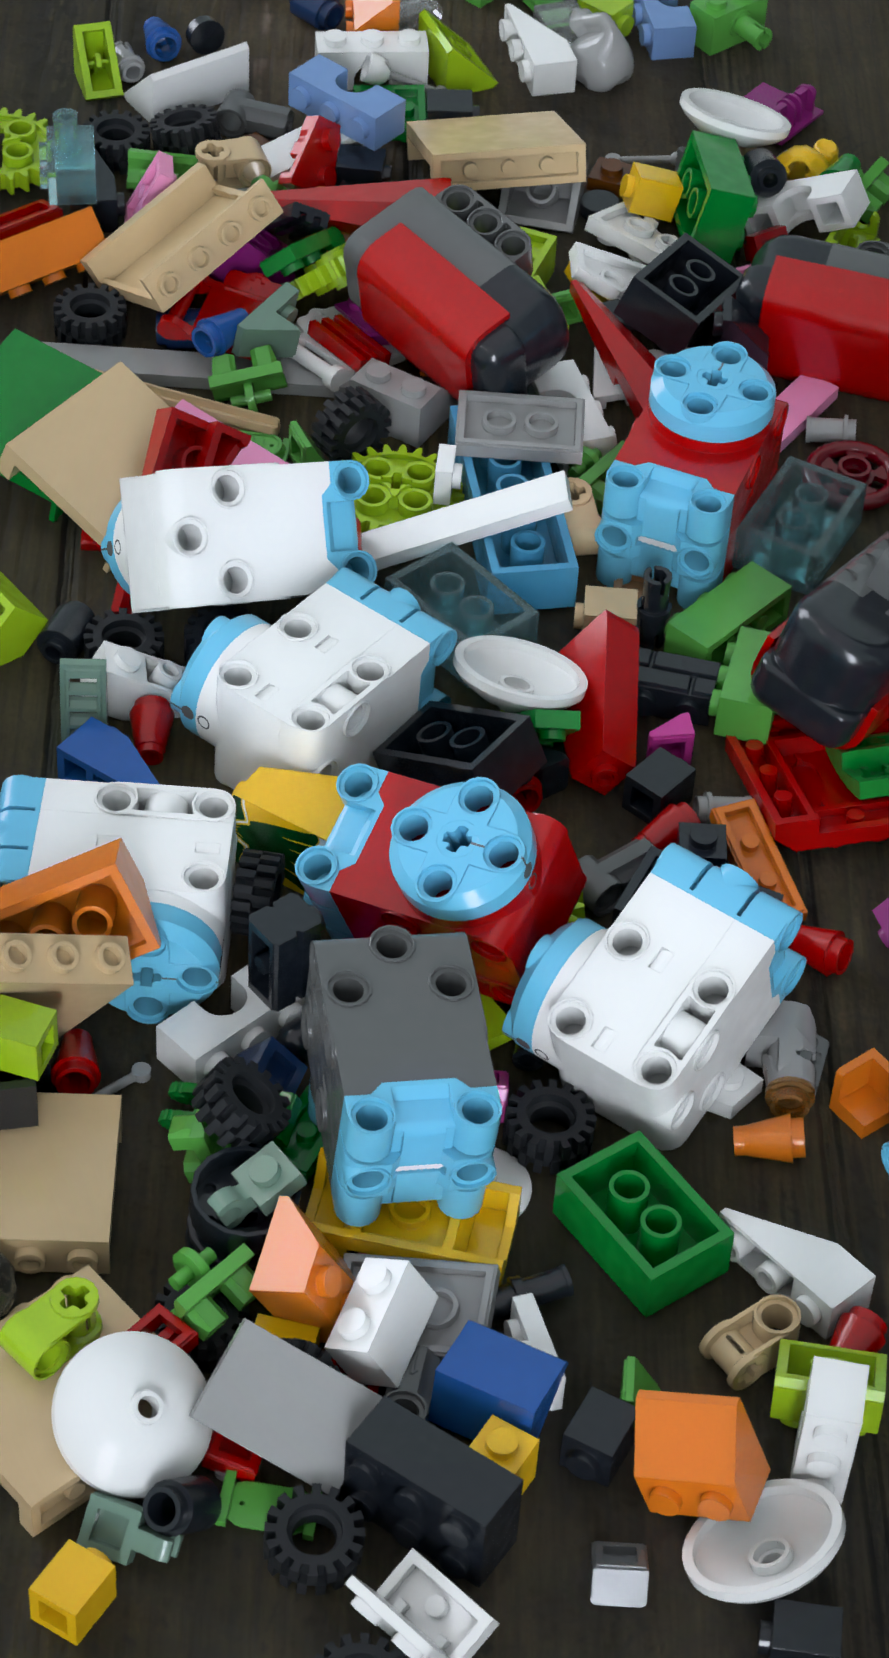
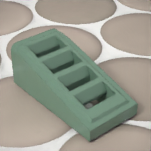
(83, 693)

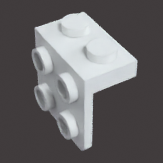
(424, 1611)

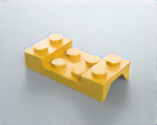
(421, 1228)

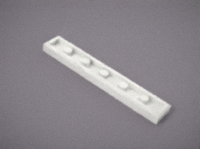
(469, 520)

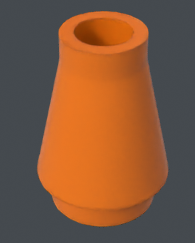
(771, 1139)

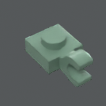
(259, 1185)
(120, 1532)

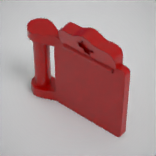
(236, 291)

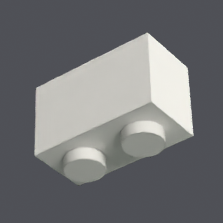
(381, 1322)

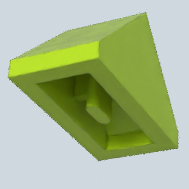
(96, 61)

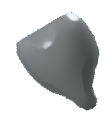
(600, 50)

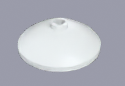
(734, 117)
(519, 673)
(100, 1420)
(775, 1554)

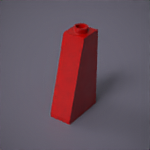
(607, 735)

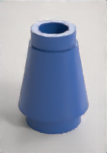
(161, 39)
(217, 333)

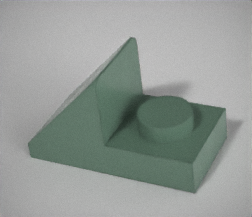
(271, 325)

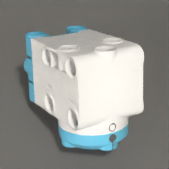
(235, 533)
(315, 683)
(180, 845)
(663, 998)

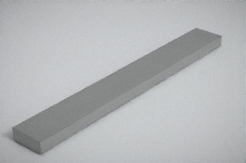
(186, 368)

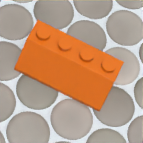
(47, 252)
(84, 896)

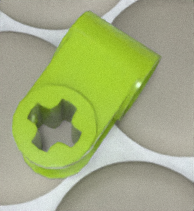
(50, 1332)

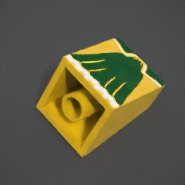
(285, 814)

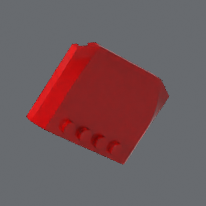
(803, 794)

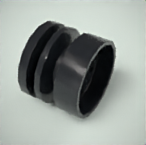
(203, 1225)

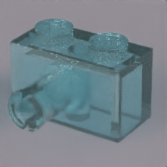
(68, 160)

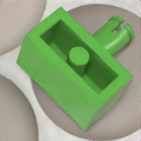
(729, 23)

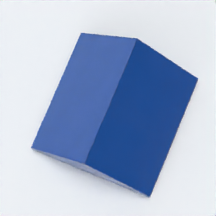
(494, 1376)

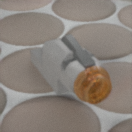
(790, 1059)

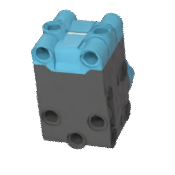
(400, 1072)

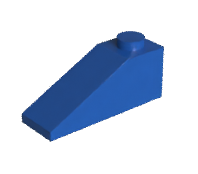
(101, 755)

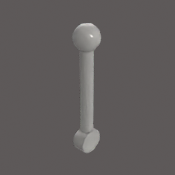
(646, 159)
(139, 1073)

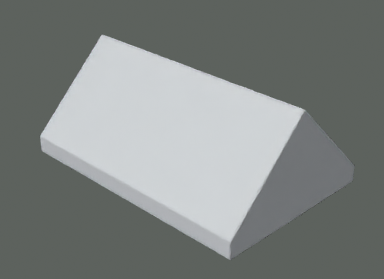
(193, 82)

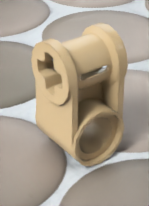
(234, 160)
(583, 518)
(746, 1344)

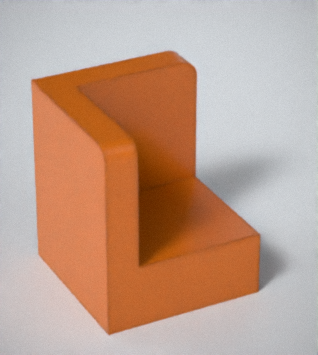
(862, 1093)

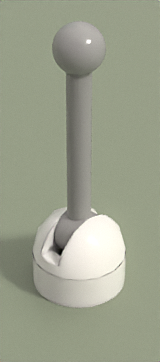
(377, 71)

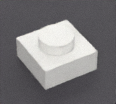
(447, 474)

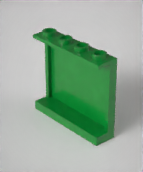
(31, 386)

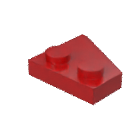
(314, 155)

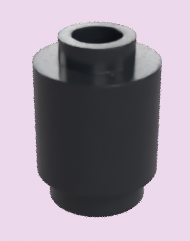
(766, 172)
(65, 632)
(182, 1505)

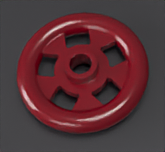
(856, 465)

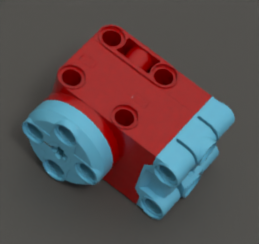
(691, 469)
(444, 865)

